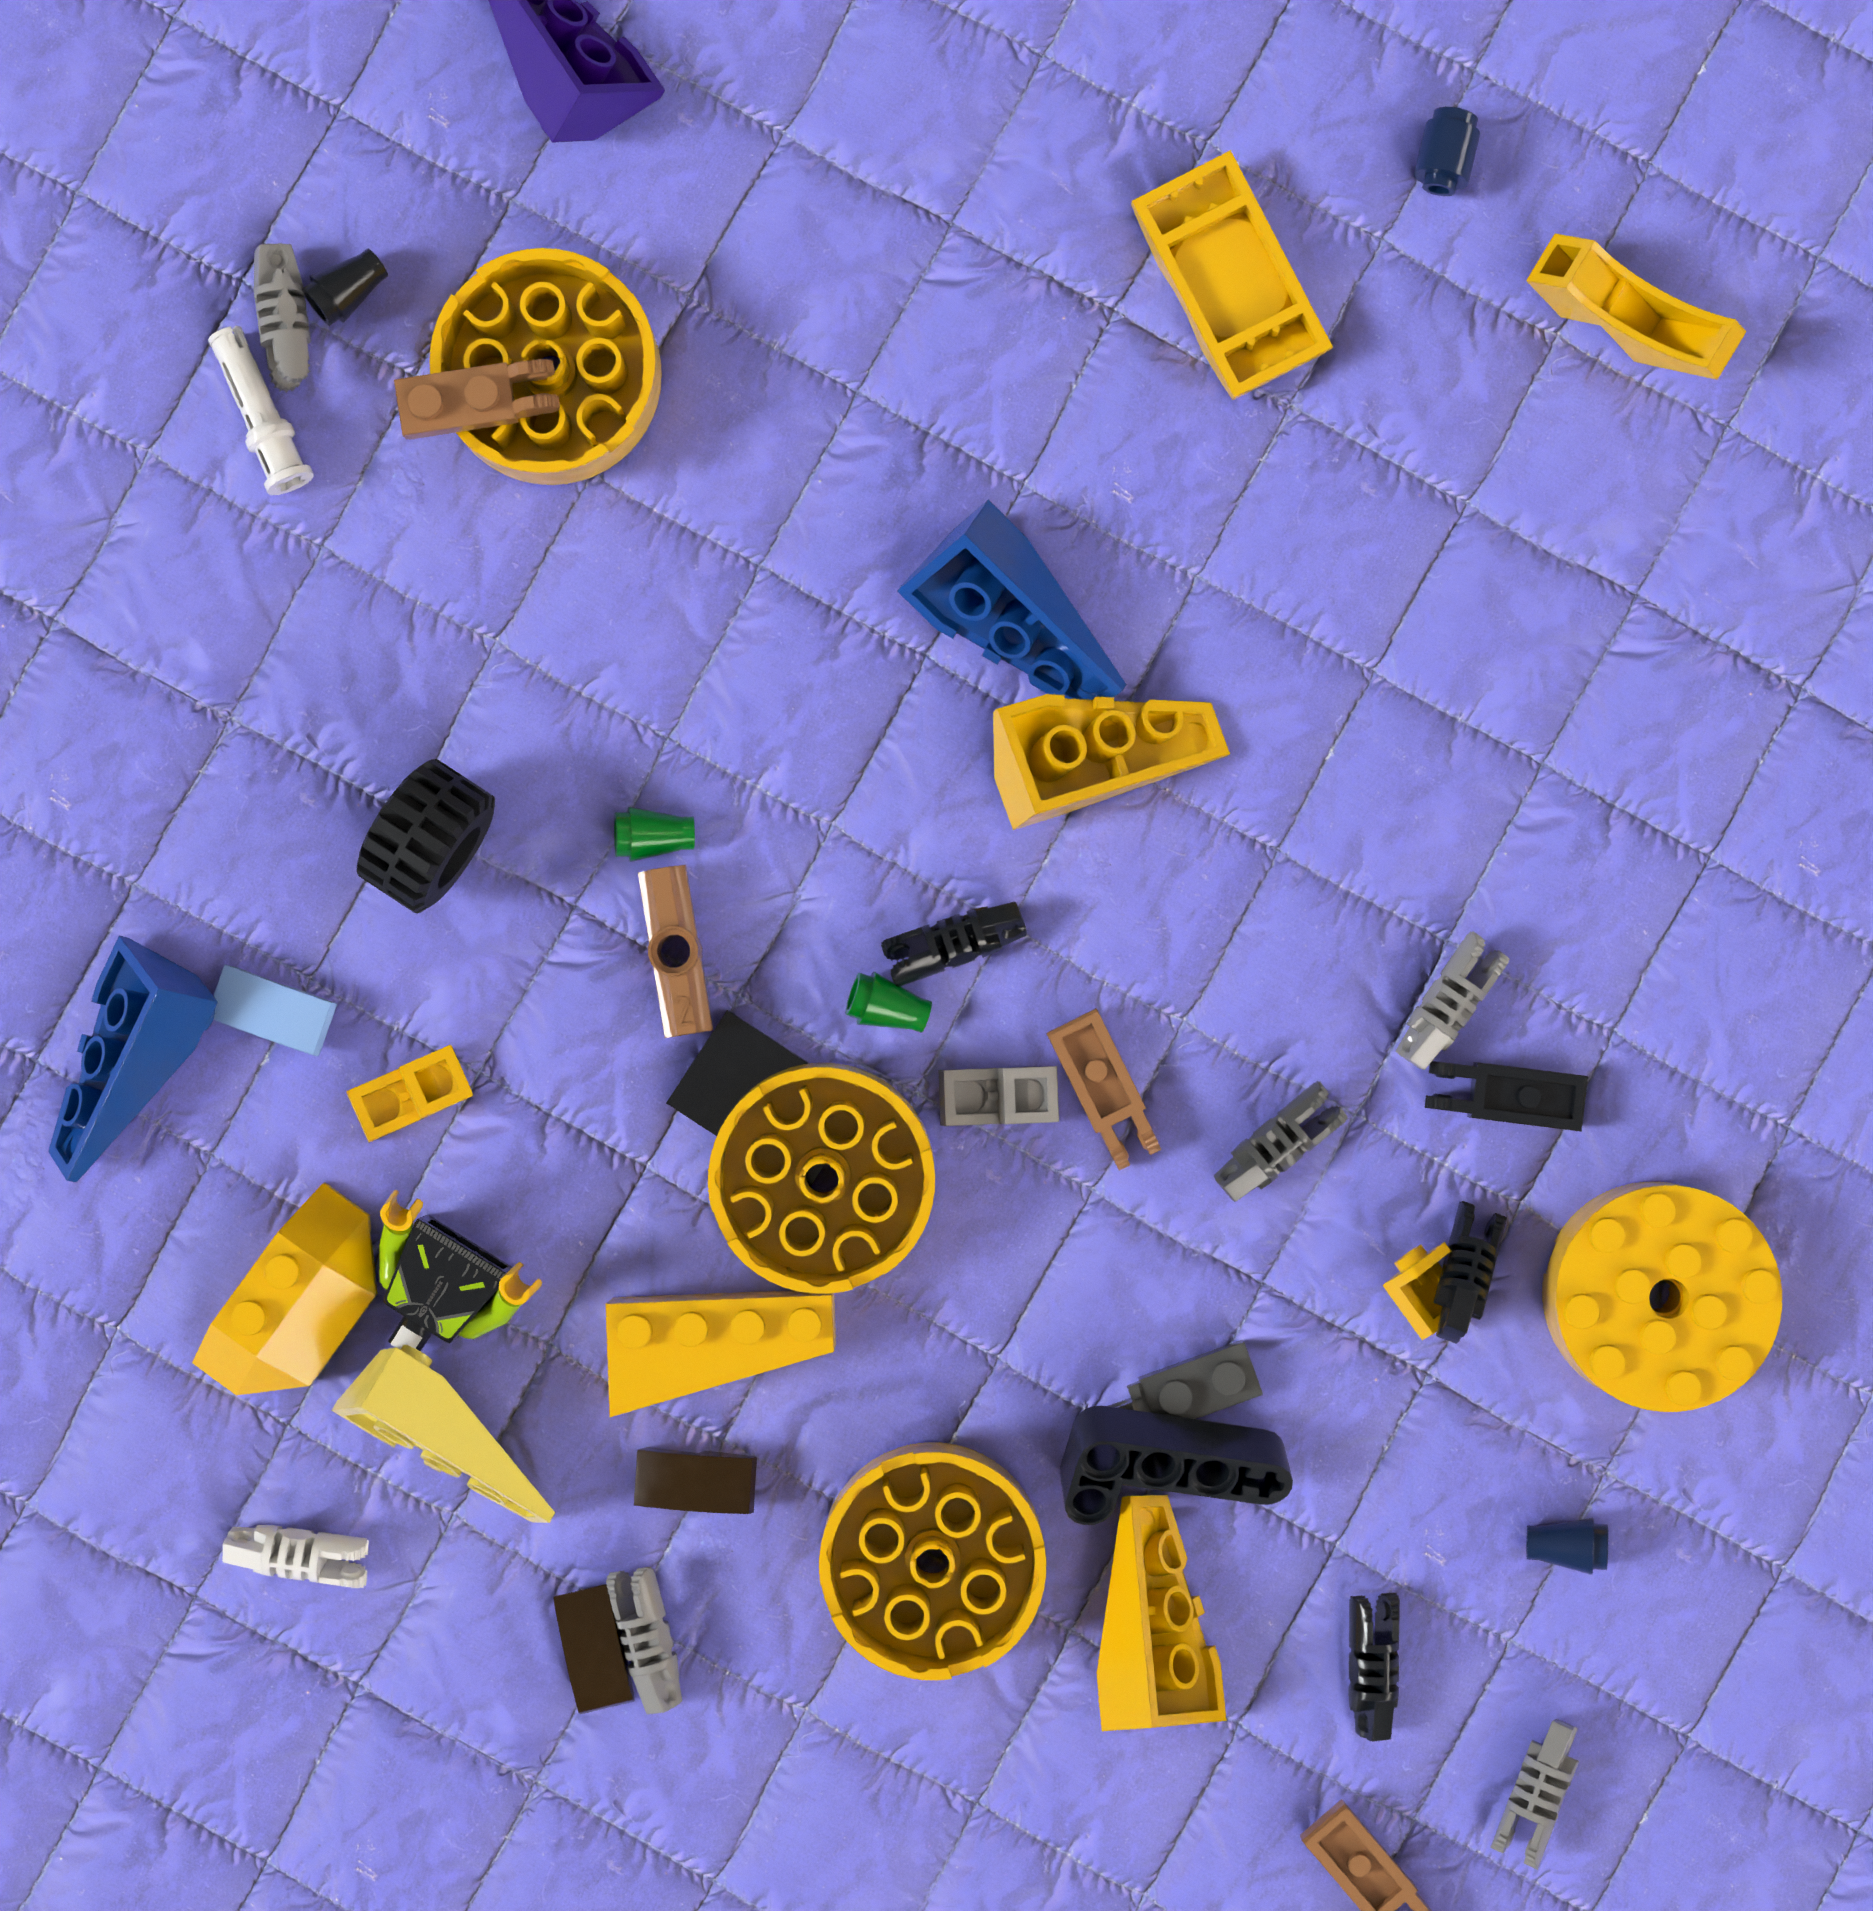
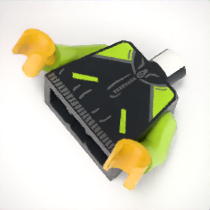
(442, 1280)

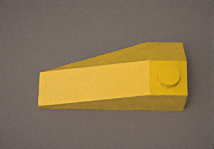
(1077, 752)

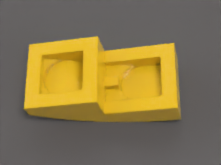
(409, 1093)

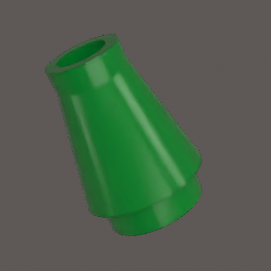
(651, 833)
(883, 1004)

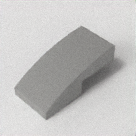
(998, 1096)

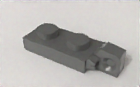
(1196, 1384)

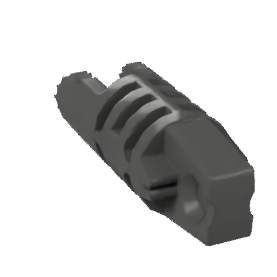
(1279, 1143)

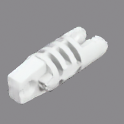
(298, 1554)

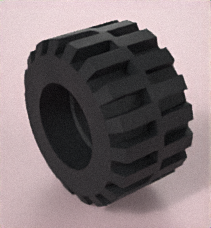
(425, 835)

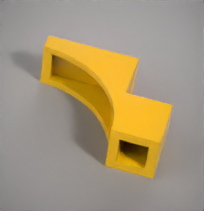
(1648, 324)

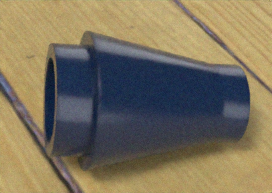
(1570, 1544)

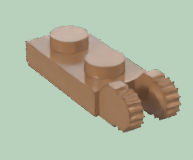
(471, 398)
(1101, 1082)
(1360, 1862)

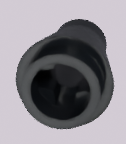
(343, 287)

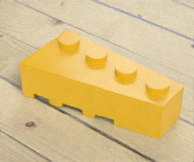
(700, 1341)

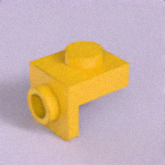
(1416, 1286)

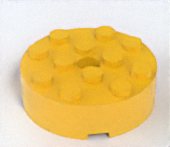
(607, 373)
(809, 1236)
(1718, 1308)
(918, 1619)

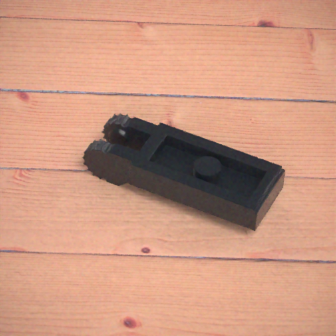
(1515, 1095)

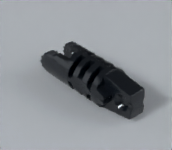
(953, 942)
(1466, 1273)
(1374, 1665)

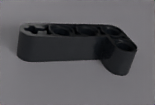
(1167, 1454)

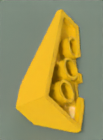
(1152, 1645)

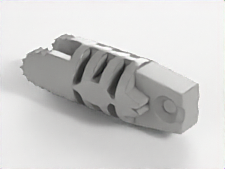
(281, 314)
(1450, 1001)
(646, 1638)
(1539, 1791)

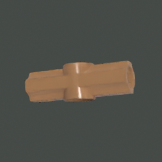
(670, 914)

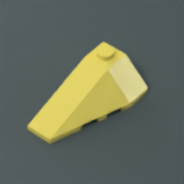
(415, 1406)

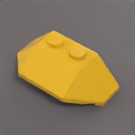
(295, 1300)

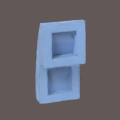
(272, 1010)

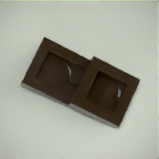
(695, 1481)
(593, 1649)

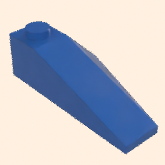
(1004, 598)
(142, 1035)

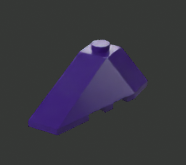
(572, 68)

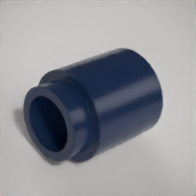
(1447, 151)

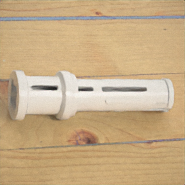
(267, 432)

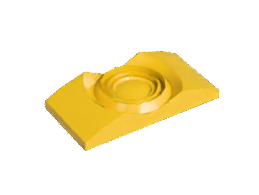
(1230, 275)

